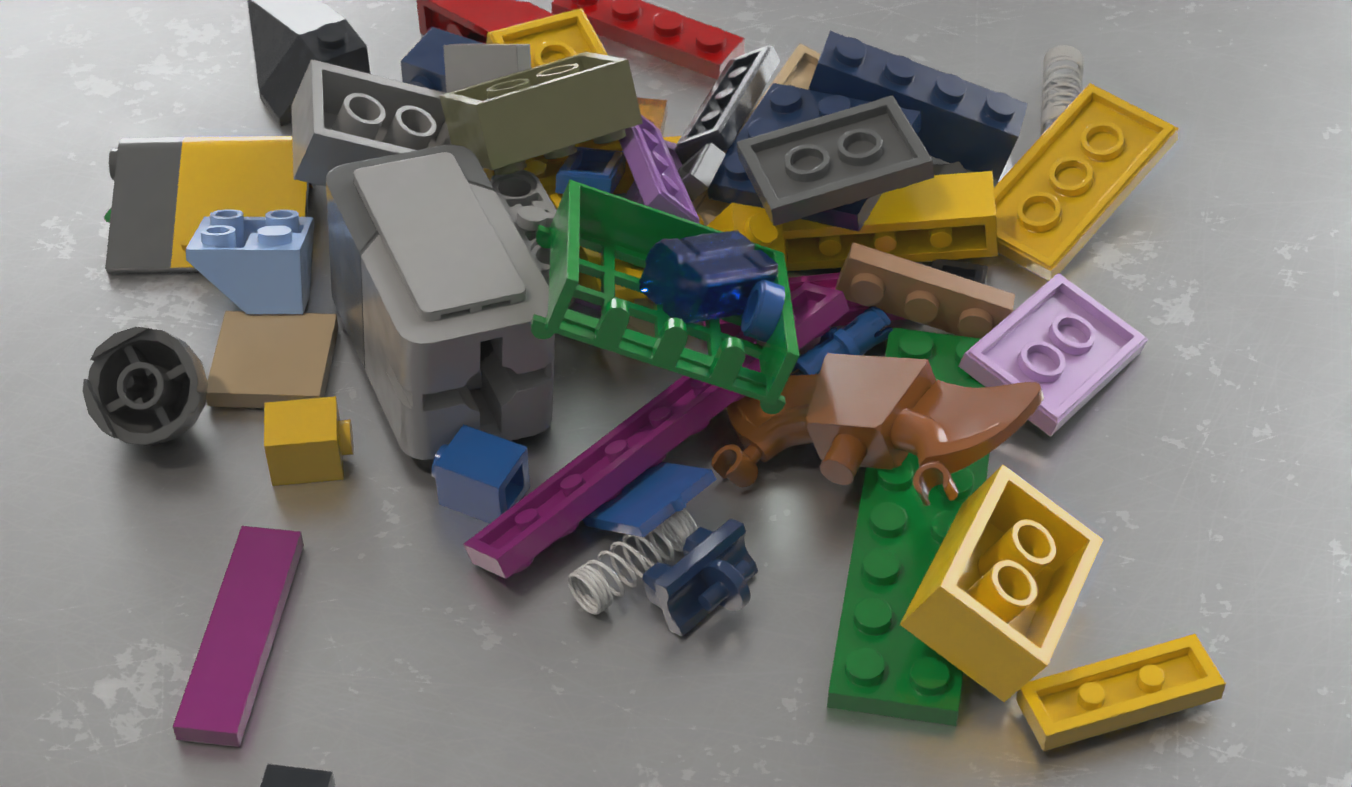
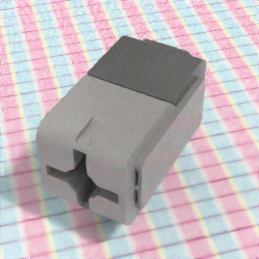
(443, 293)

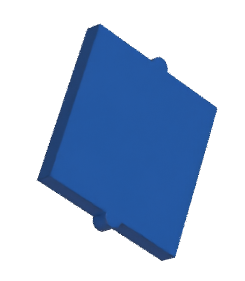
(651, 499)

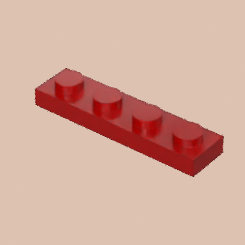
(660, 33)

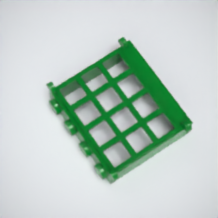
(628, 232)

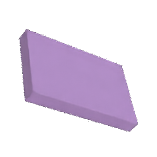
(1059, 342)

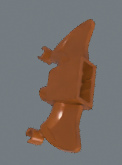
(873, 417)

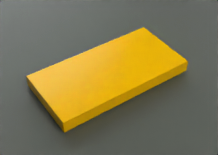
(1076, 179)

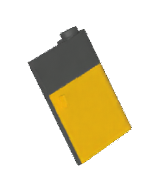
(176, 181)

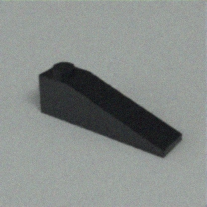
(288, 37)

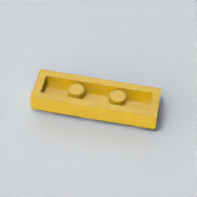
(1120, 692)

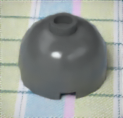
(145, 386)

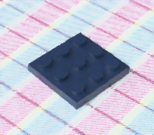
(782, 108)

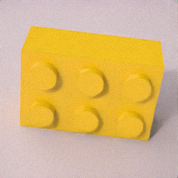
(1003, 584)

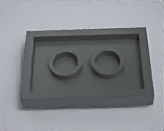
(834, 160)

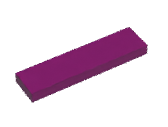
(239, 637)

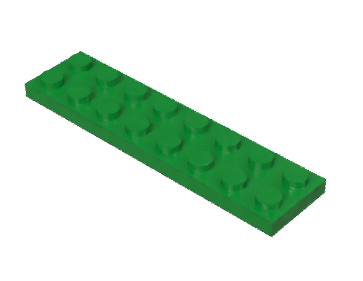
(896, 537)

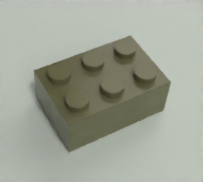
(543, 111)

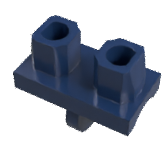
(707, 576)

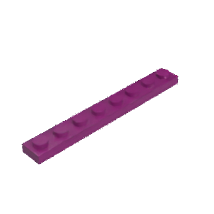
(627, 451)

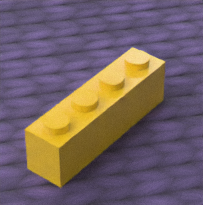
(921, 222)

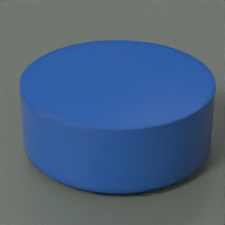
(763, 310)

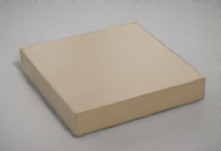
(271, 358)

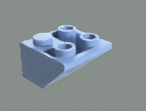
(256, 260)

